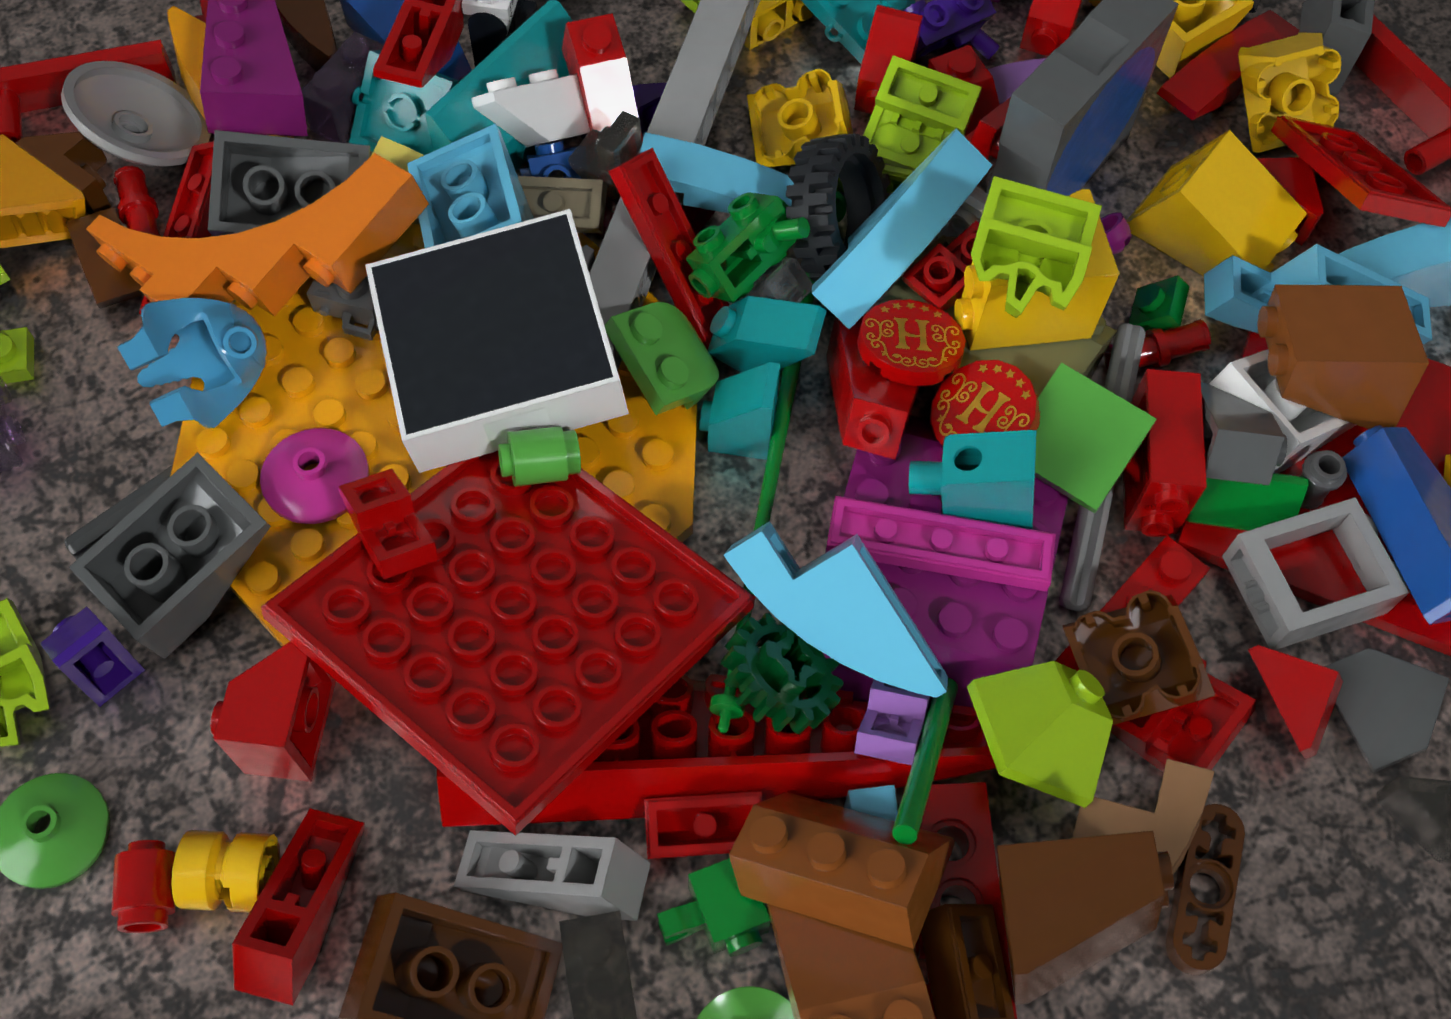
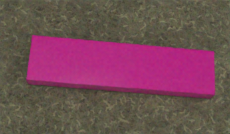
(946, 543)

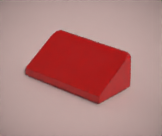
(696, 823)

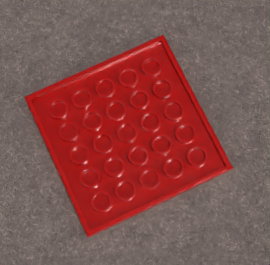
(524, 640)

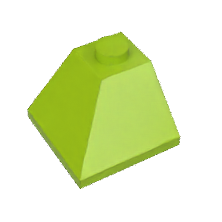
(1045, 728)

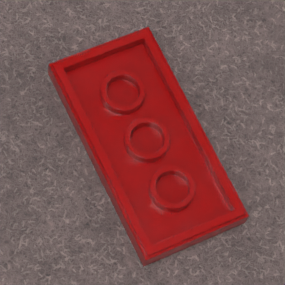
(1361, 171)

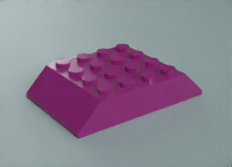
(967, 622)

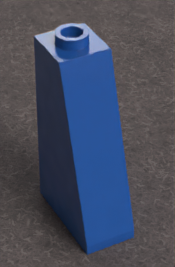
(1409, 510)

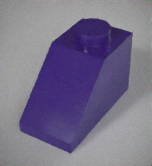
(91, 656)

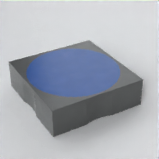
(1083, 97)

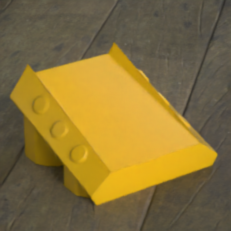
(1288, 80)
(794, 115)

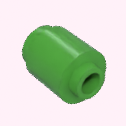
(540, 455)

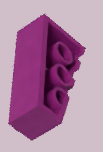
(249, 71)

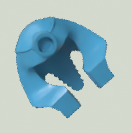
(215, 344)

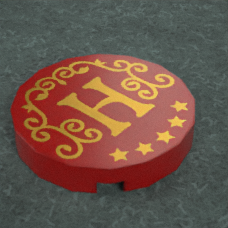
(911, 342)
(985, 399)

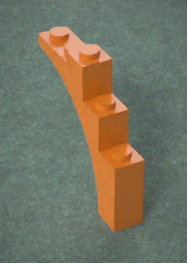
(272, 261)

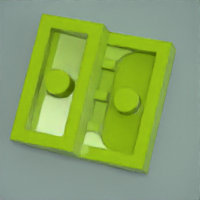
(917, 112)

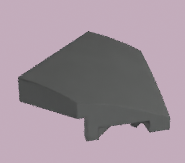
(1388, 705)

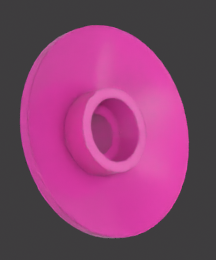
(315, 493)

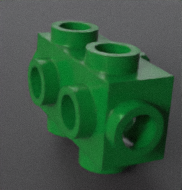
(743, 246)

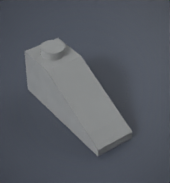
(555, 872)

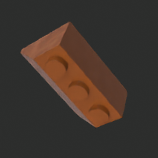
(839, 866)

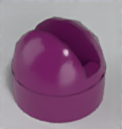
(1117, 231)

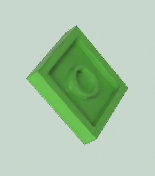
(1085, 437)

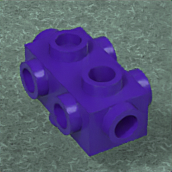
(954, 23)

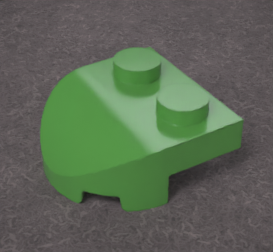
(663, 355)

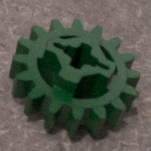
(781, 675)

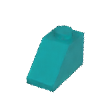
(764, 332)
(742, 412)

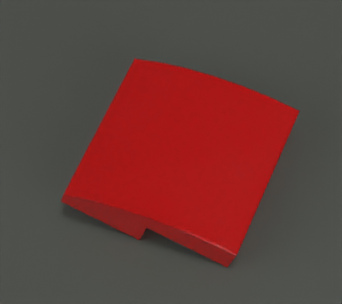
(1191, 732)

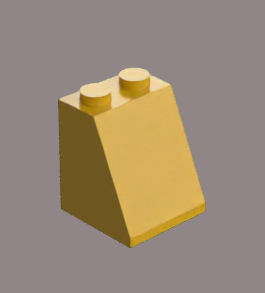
(1218, 207)
(988, 325)

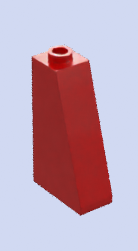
(868, 406)

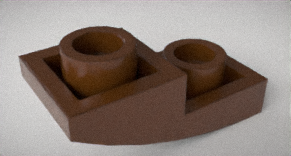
(105, 282)

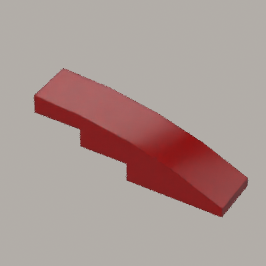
(1215, 74)

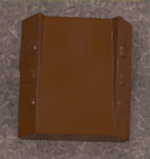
(1140, 656)

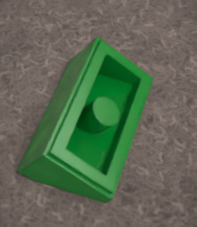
(1249, 504)

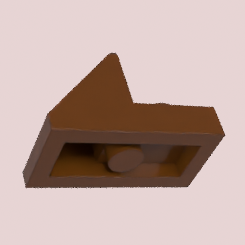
(73, 160)

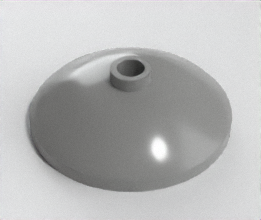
(133, 113)

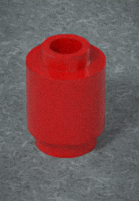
(143, 887)

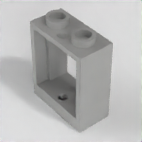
(1270, 595)

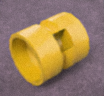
(218, 870)

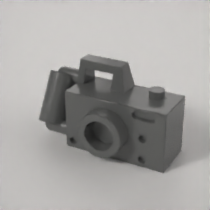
(349, 307)

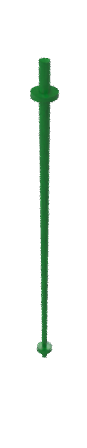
(724, 704)

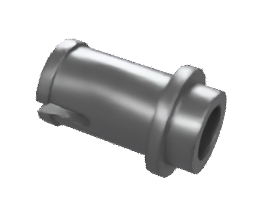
(1324, 473)

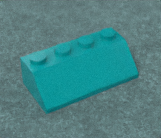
(528, 50)

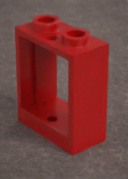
(1170, 464)

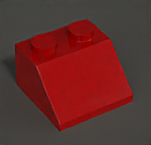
(275, 715)

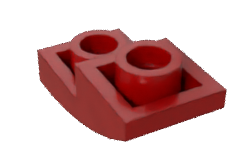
(941, 271)

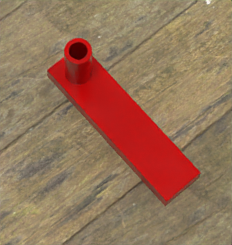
(41, 82)
(1414, 90)

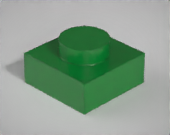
(1160, 304)

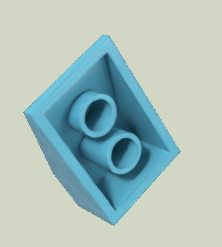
(469, 188)

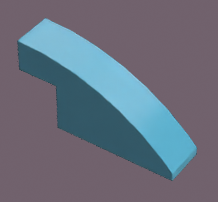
(901, 228)
(1412, 257)
(1239, 289)
(840, 608)

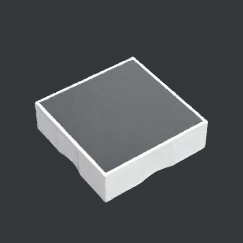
(493, 340)

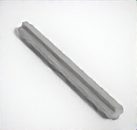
(1091, 527)

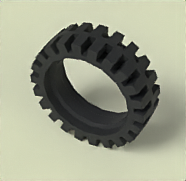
(815, 194)

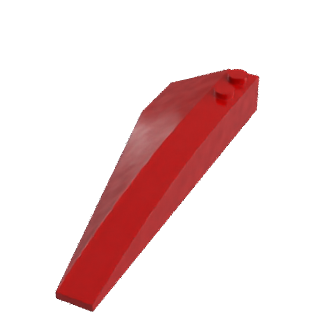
(682, 753)

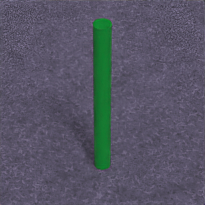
(924, 766)

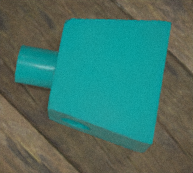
(982, 477)

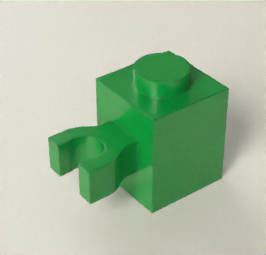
(720, 910)

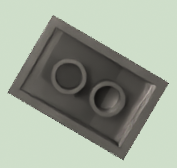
(273, 176)
(173, 556)

